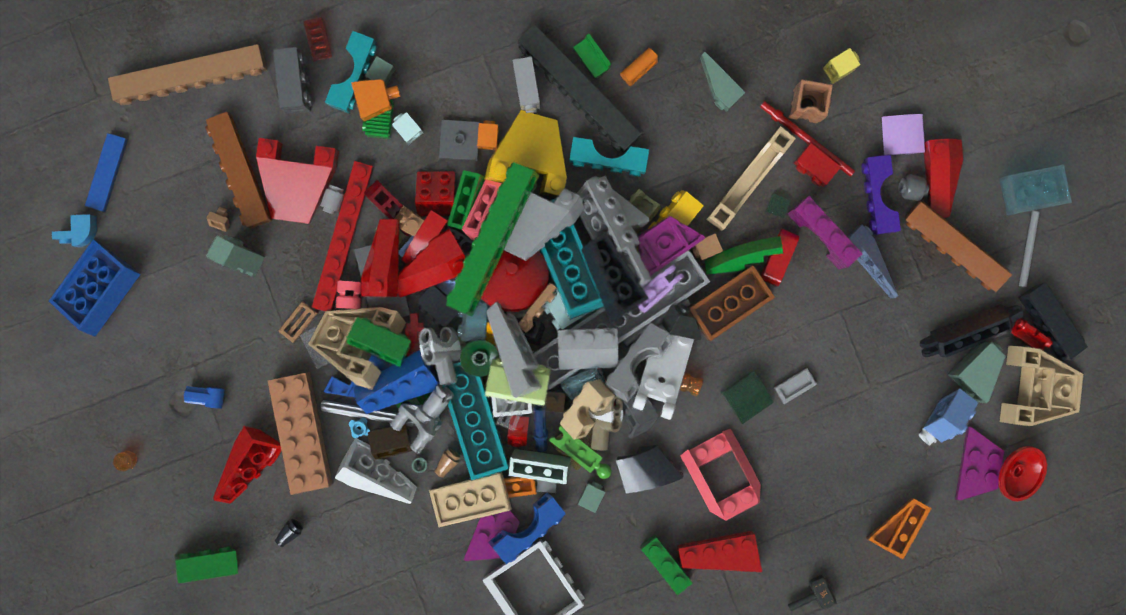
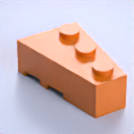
(901, 528)

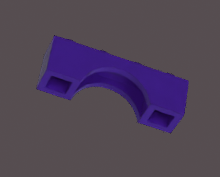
(882, 218)

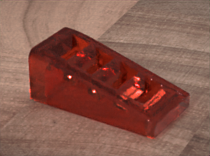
(308, 24)

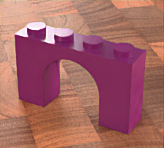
(841, 249)

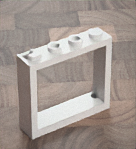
(556, 565)

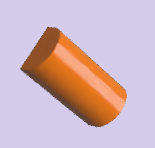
(639, 66)
(520, 486)

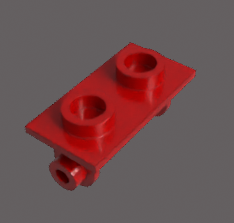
(1030, 335)

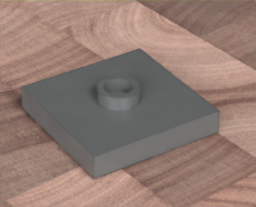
(459, 140)

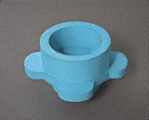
(354, 427)

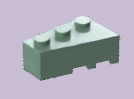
(233, 255)

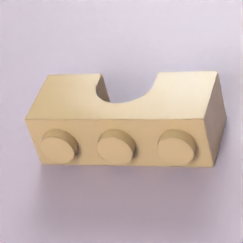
(577, 418)

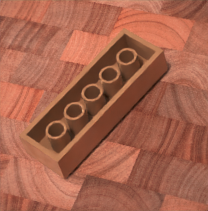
(300, 433)

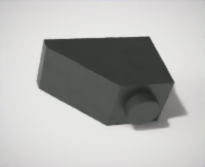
(681, 322)

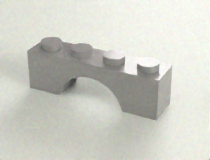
(652, 342)

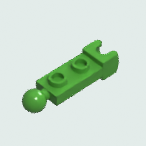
(581, 454)

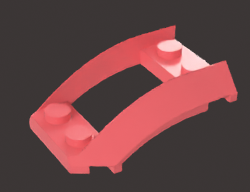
(710, 451)

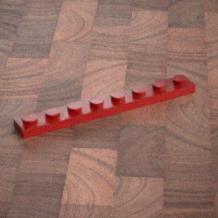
(342, 236)

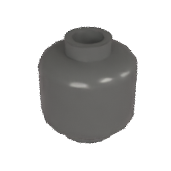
(913, 187)

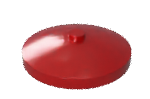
(517, 282)

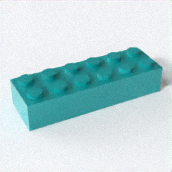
(571, 273)
(476, 425)

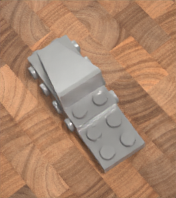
(619, 219)

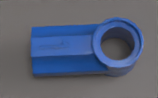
(209, 396)

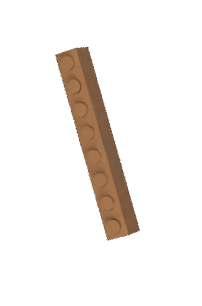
(187, 74)

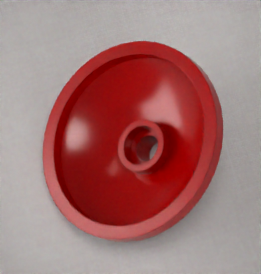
(1022, 473)

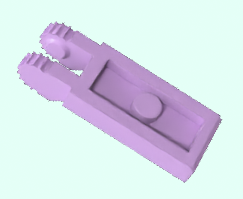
(659, 288)

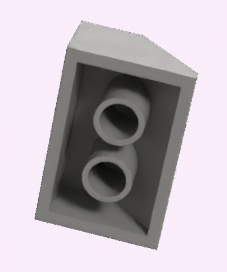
(588, 348)

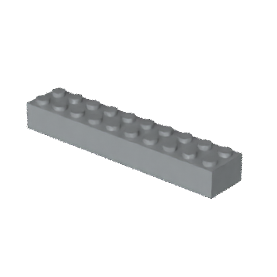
(693, 280)

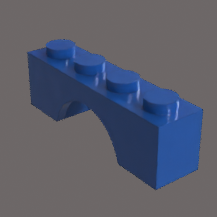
(546, 514)

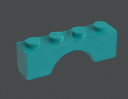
(362, 49)
(632, 161)

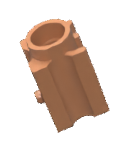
(818, 94)

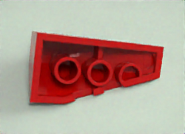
(942, 169)
(381, 267)

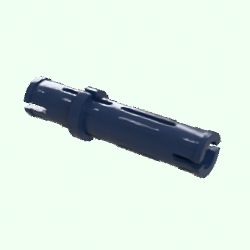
(540, 433)

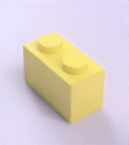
(842, 65)

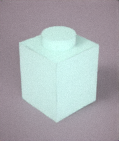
(407, 127)

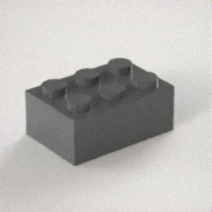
(292, 80)

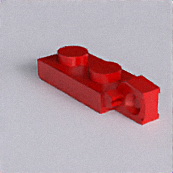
(413, 331)

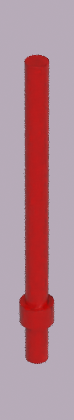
(777, 115)

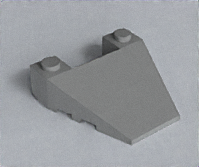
(542, 221)

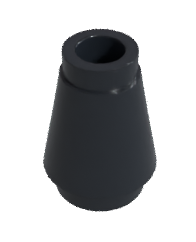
(289, 532)

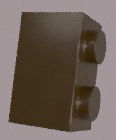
(389, 442)

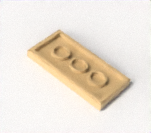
(470, 499)

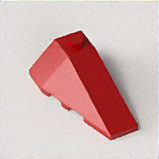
(434, 265)
(248, 457)

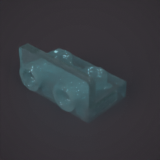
(574, 384)

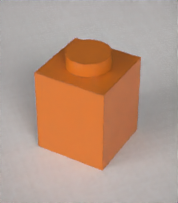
(488, 135)

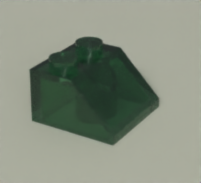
(747, 397)

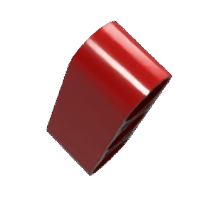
(778, 263)

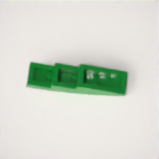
(736, 257)

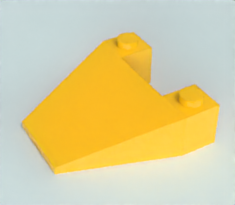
(535, 145)

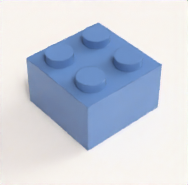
(951, 415)

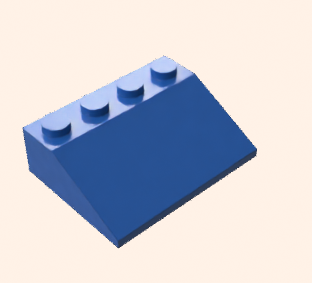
(94, 288)

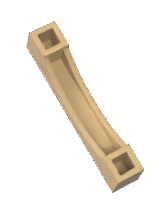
(750, 178)

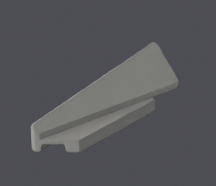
(514, 352)

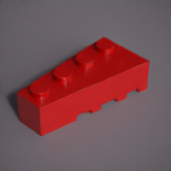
(726, 552)

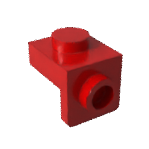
(519, 436)

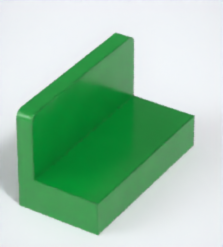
(592, 56)

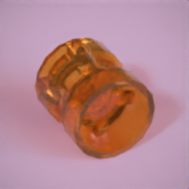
(695, 386)

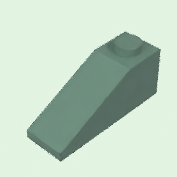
(722, 86)

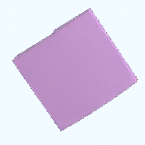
(903, 134)

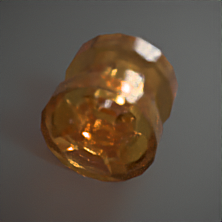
(120, 461)

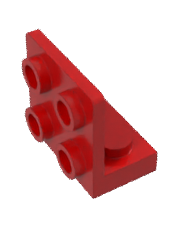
(435, 192)

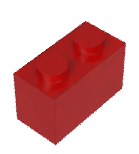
(816, 165)

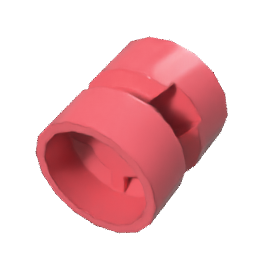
(348, 302)

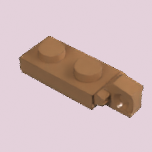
(537, 308)

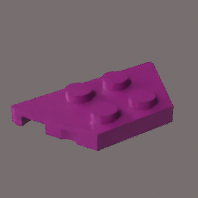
(666, 243)
(979, 466)
(487, 529)

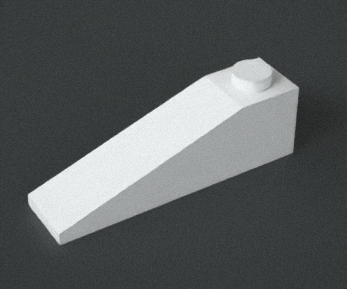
(375, 476)

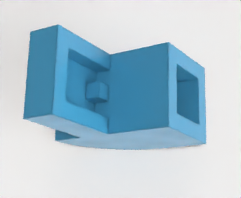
(82, 231)

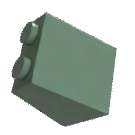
(979, 371)

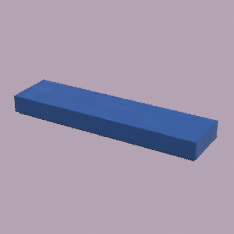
(106, 172)

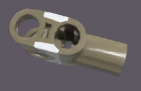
(605, 421)

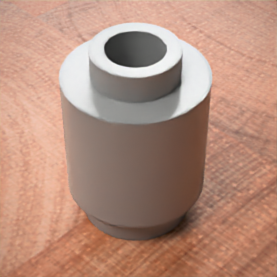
(332, 199)

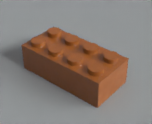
(731, 303)

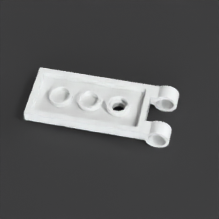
(671, 368)

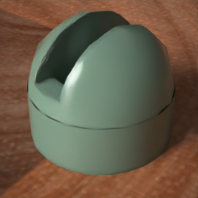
(423, 465)

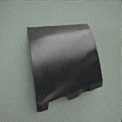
(647, 469)

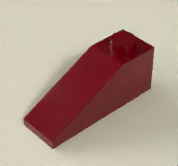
(384, 201)

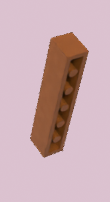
(238, 170)
(958, 246)

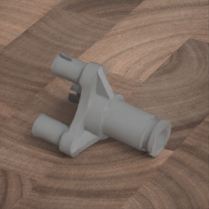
(424, 416)

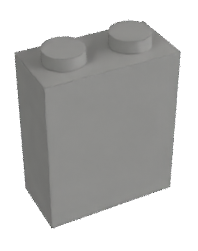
(526, 84)

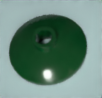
(474, 365)

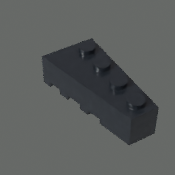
(613, 278)

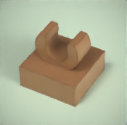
(219, 219)

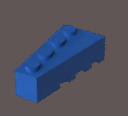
(398, 384)

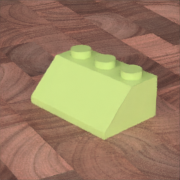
(499, 387)

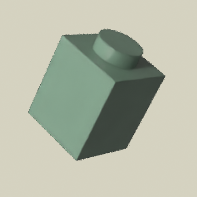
(380, 70)
(591, 496)

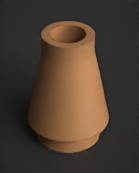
(447, 462)

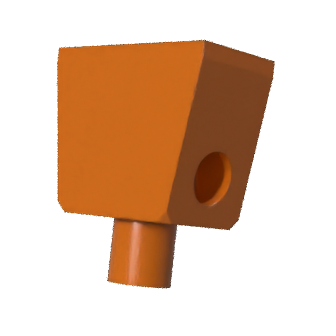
(373, 97)

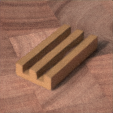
(288, 334)

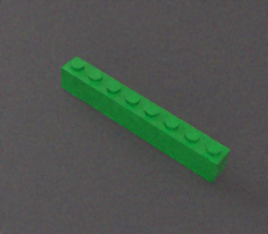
(492, 239)

